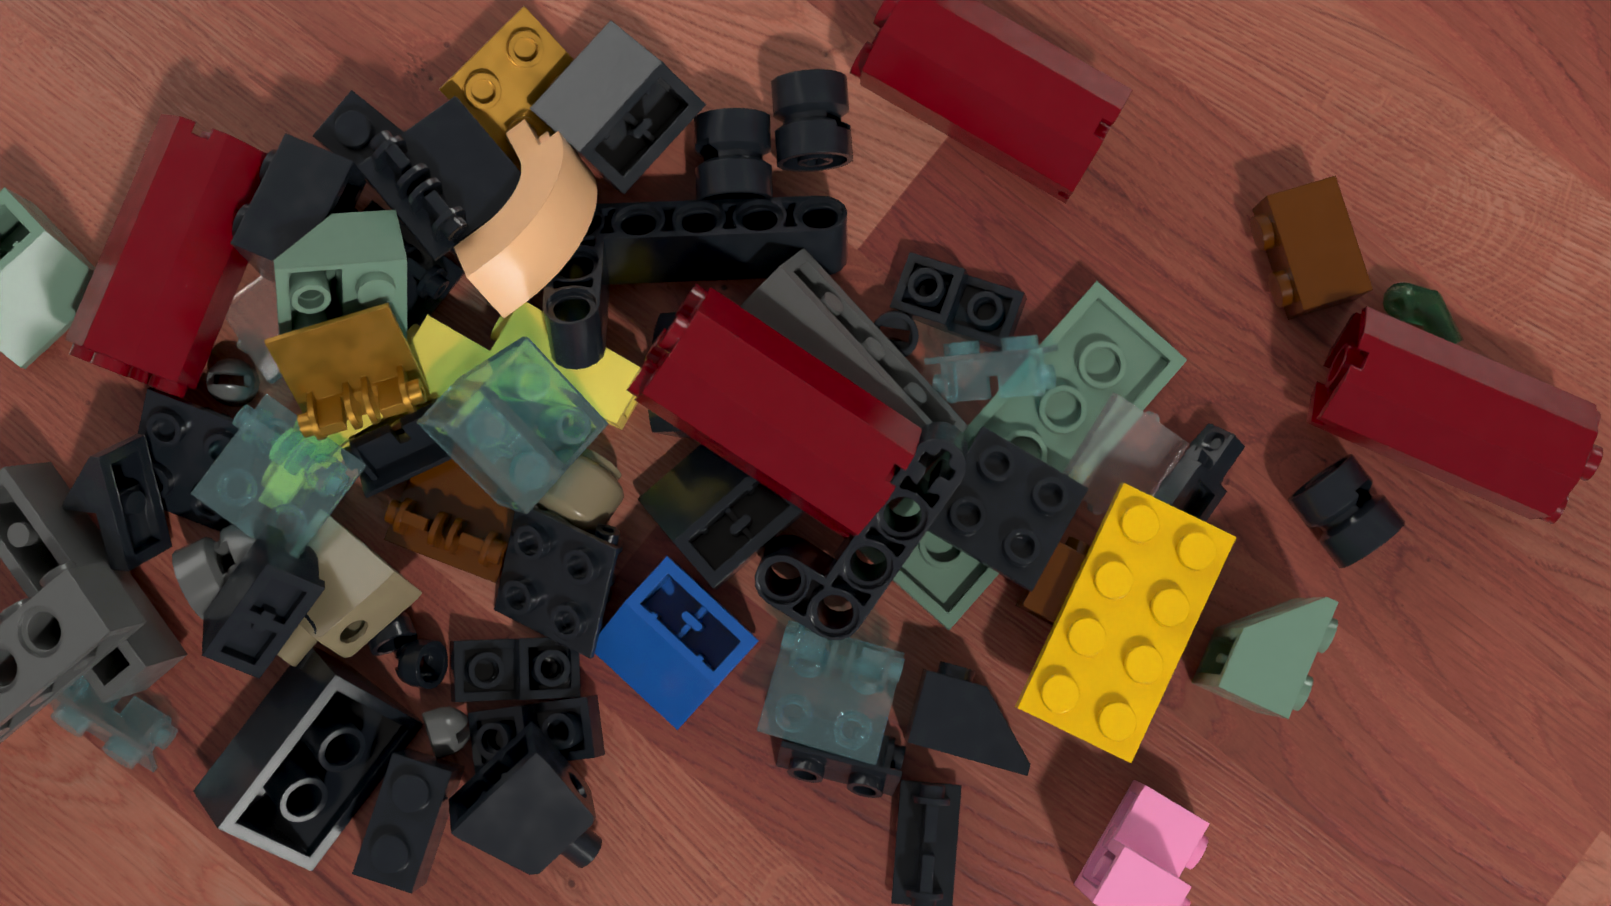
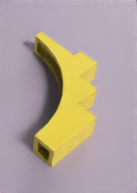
(447, 355)

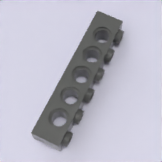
(44, 660)

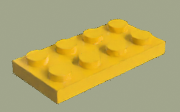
(1125, 622)

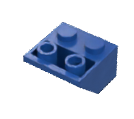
(673, 642)

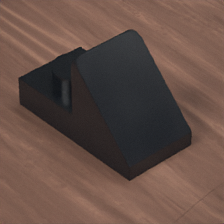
(126, 500)

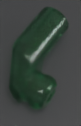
(1423, 308)

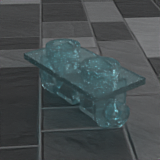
(1018, 367)
(126, 735)

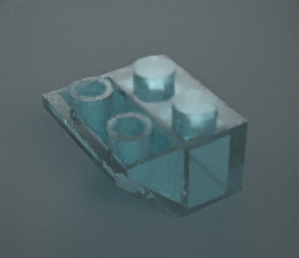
(513, 424)

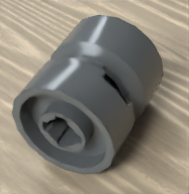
(208, 564)

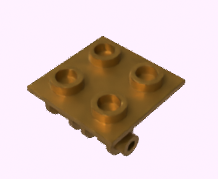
(509, 78)
(349, 371)

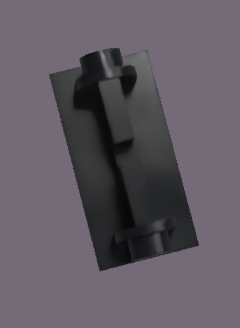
(395, 454)
(861, 777)
(926, 843)

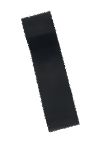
(887, 531)

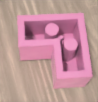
(1144, 853)

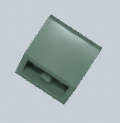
(342, 269)
(39, 280)
(1268, 655)

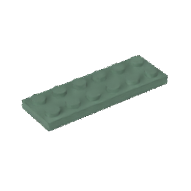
(1098, 354)

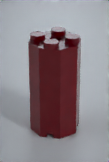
(992, 88)
(169, 259)
(775, 411)
(1456, 416)

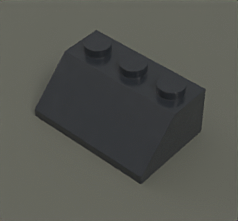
(306, 759)

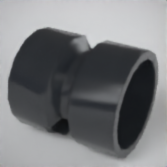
(811, 114)
(733, 154)
(1346, 511)

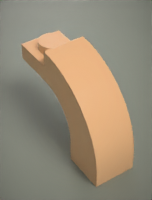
(537, 226)

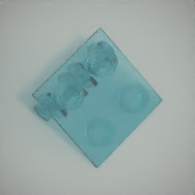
(277, 476)
(831, 693)

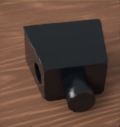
(527, 807)

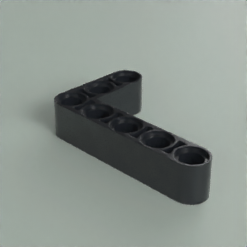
(681, 245)

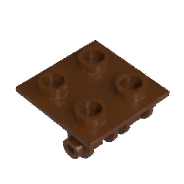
(451, 521)

